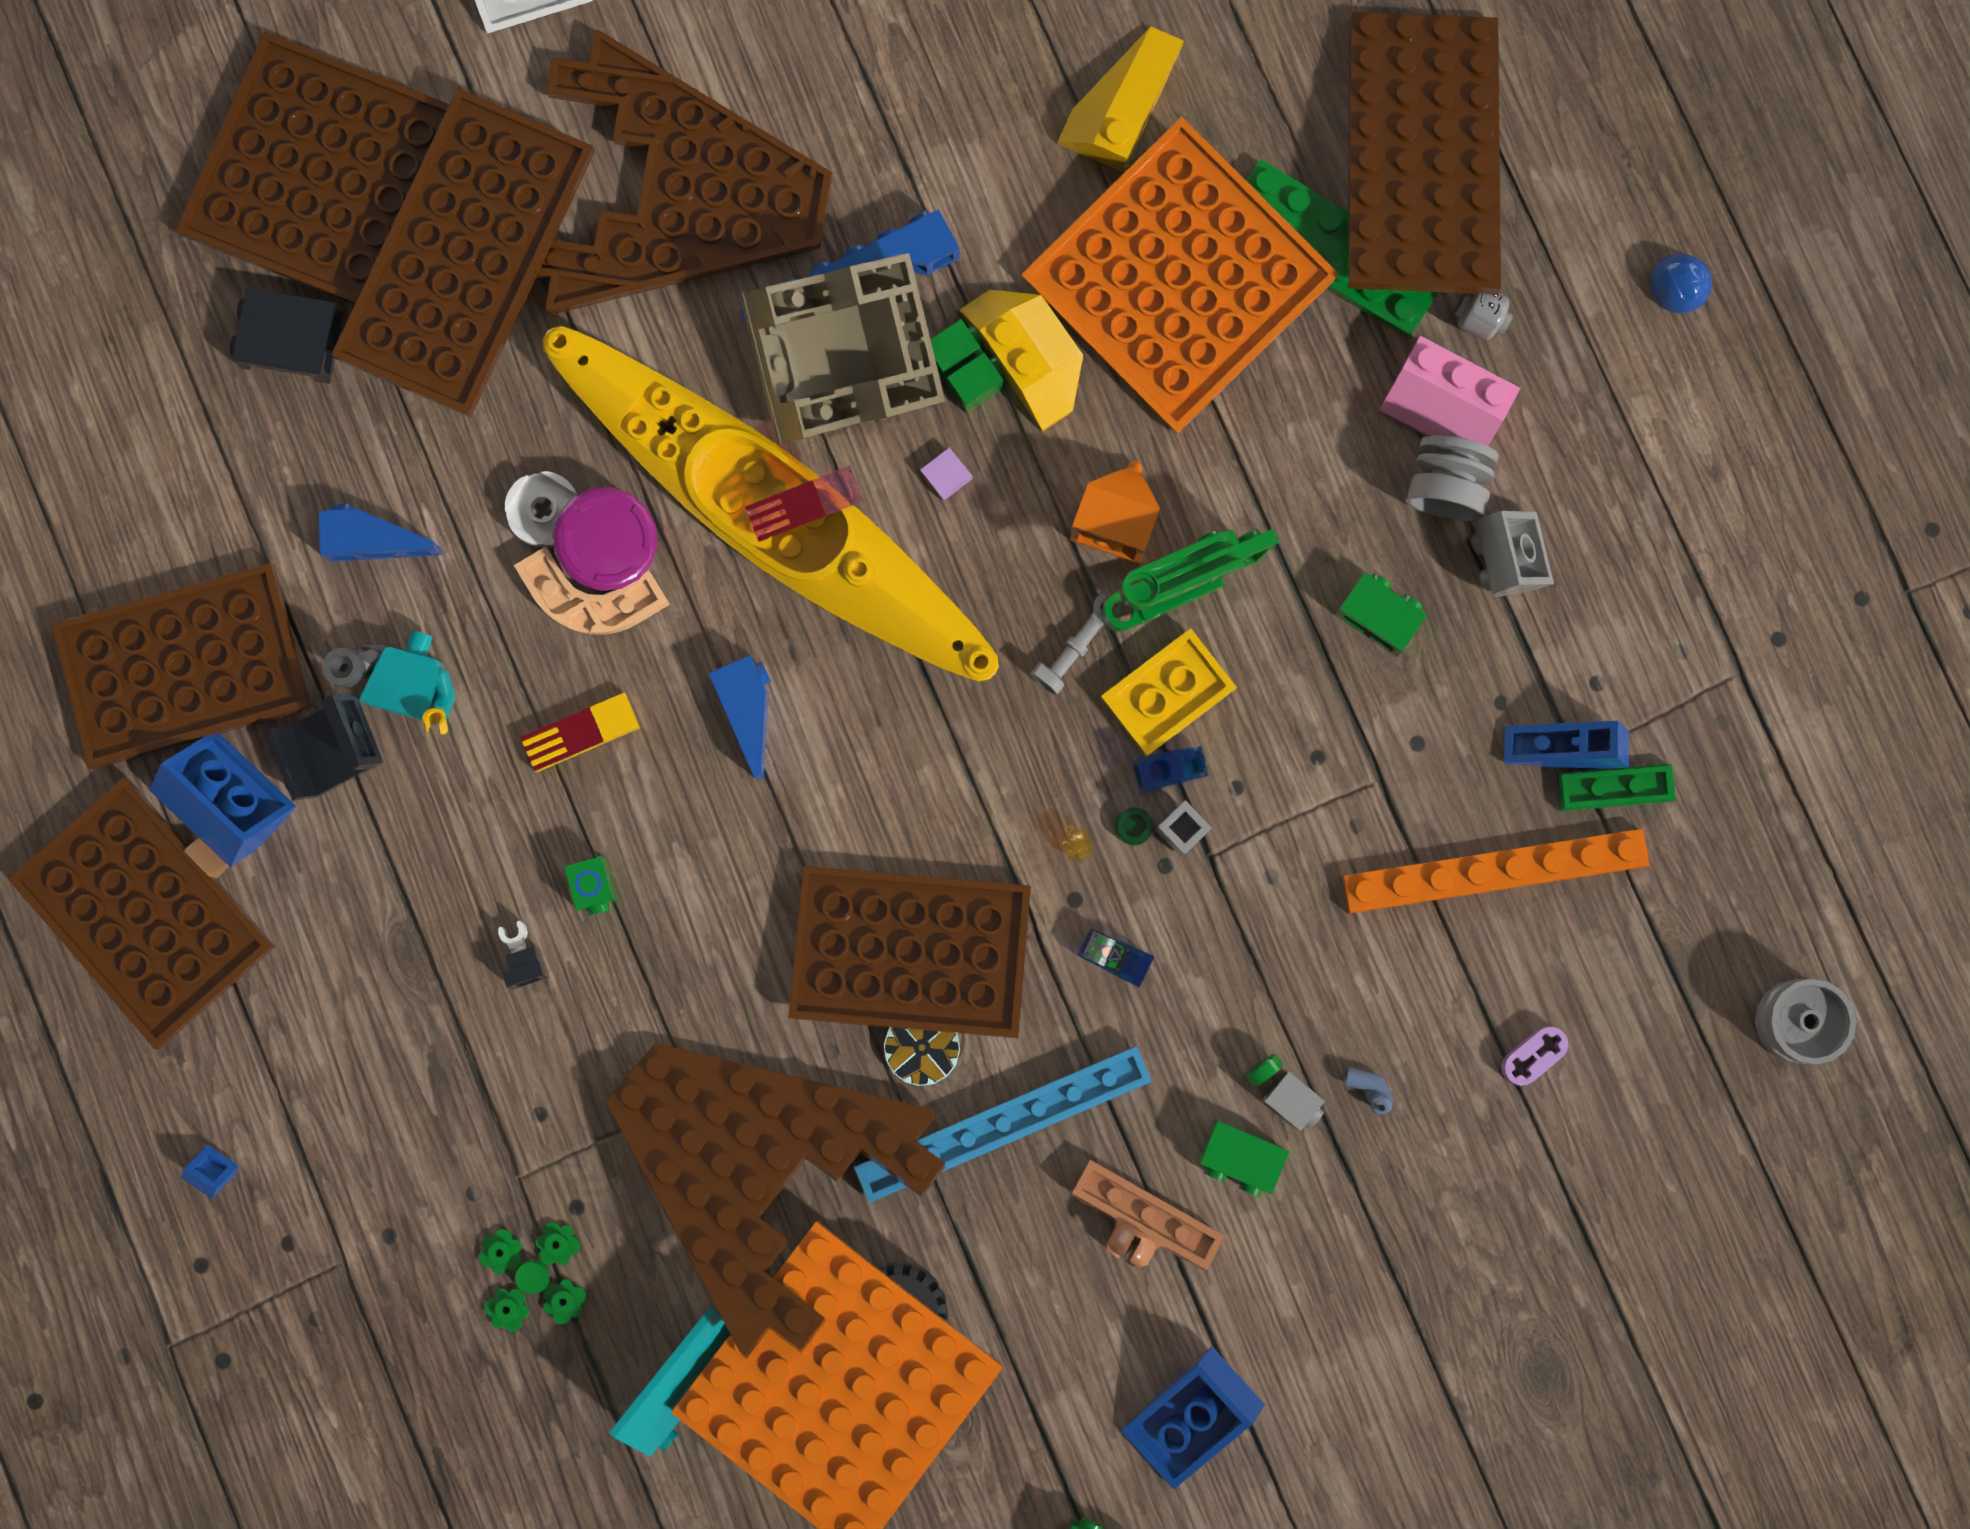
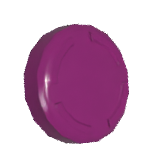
(604, 538)

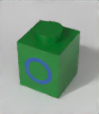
(591, 886)

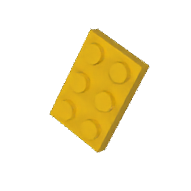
(1168, 692)

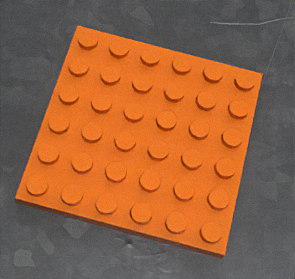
(1180, 275)
(860, 1407)

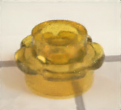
(1078, 844)

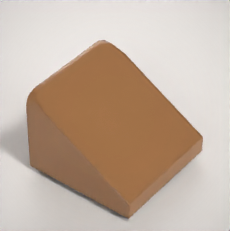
(206, 859)

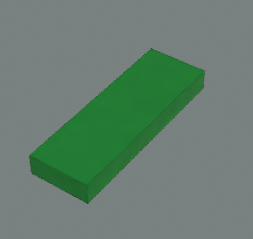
(1615, 787)

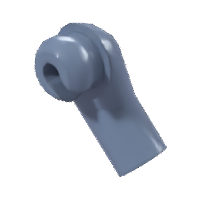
(1374, 1088)

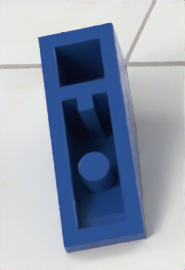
(356, 536)
(746, 705)
(1568, 745)

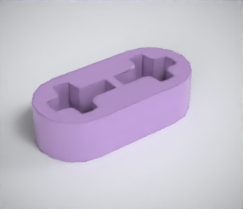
(1541, 1062)

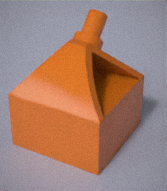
(1117, 514)

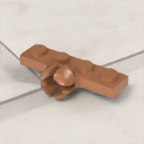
(1144, 1220)

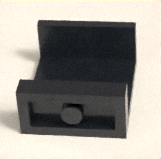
(325, 747)

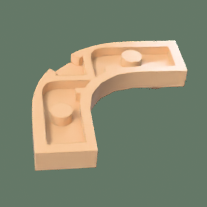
(585, 611)

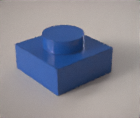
(209, 1171)

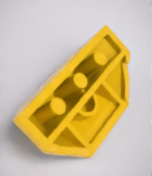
(1031, 348)

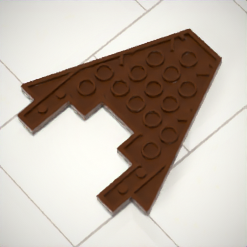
(710, 191)
(724, 1145)

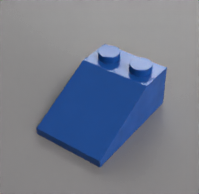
(1193, 1418)

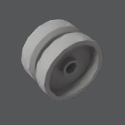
(1828, 1026)

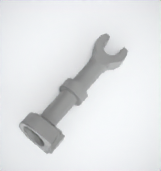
(1076, 647)

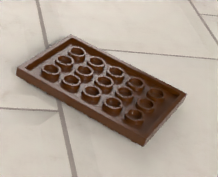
(181, 666)
(141, 913)
(910, 952)

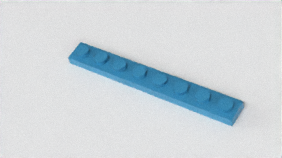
(1019, 1117)

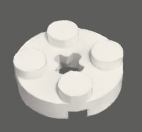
(521, 503)

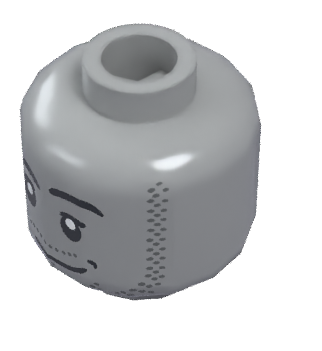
(1483, 314)

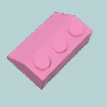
(1448, 395)

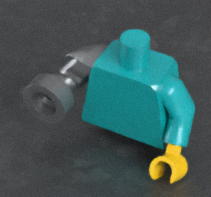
(398, 679)

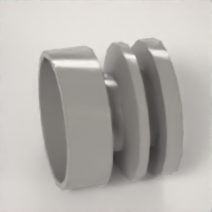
(1452, 478)

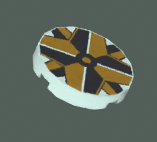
(921, 1055)

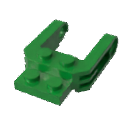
(1186, 575)

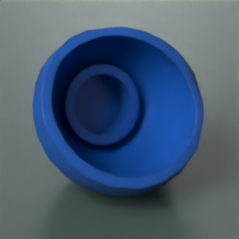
(1681, 283)

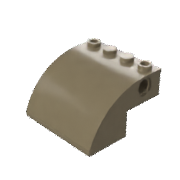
(842, 348)

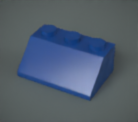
(221, 797)

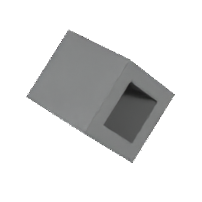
(1183, 828)
(1294, 1102)

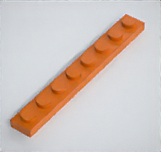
(1495, 871)

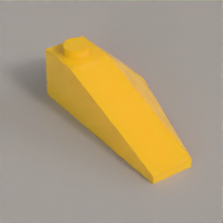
(1117, 109)

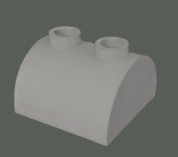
(1512, 553)

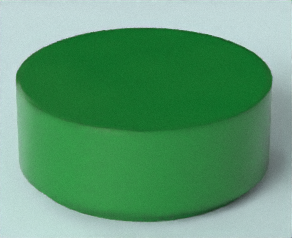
(1264, 1070)

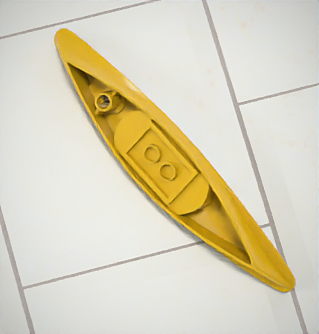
(723, 465)

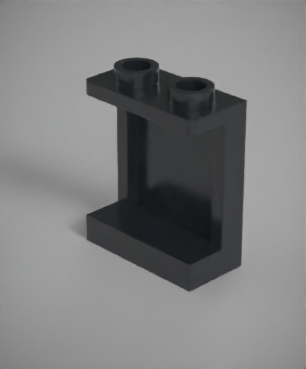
(286, 334)

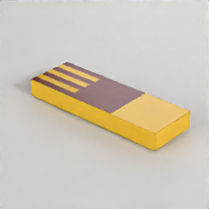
(580, 732)

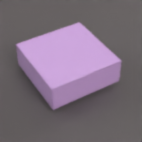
(946, 474)

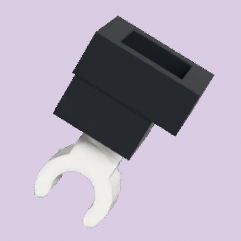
(524, 964)

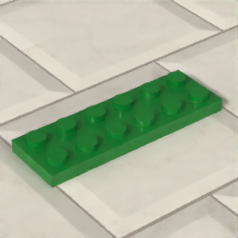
(1326, 230)

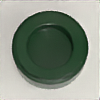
(1134, 826)

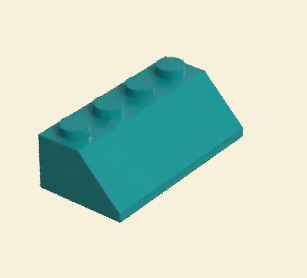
(649, 1419)

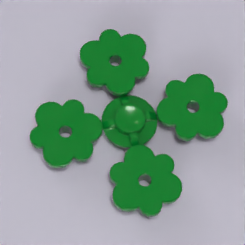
(532, 1276)

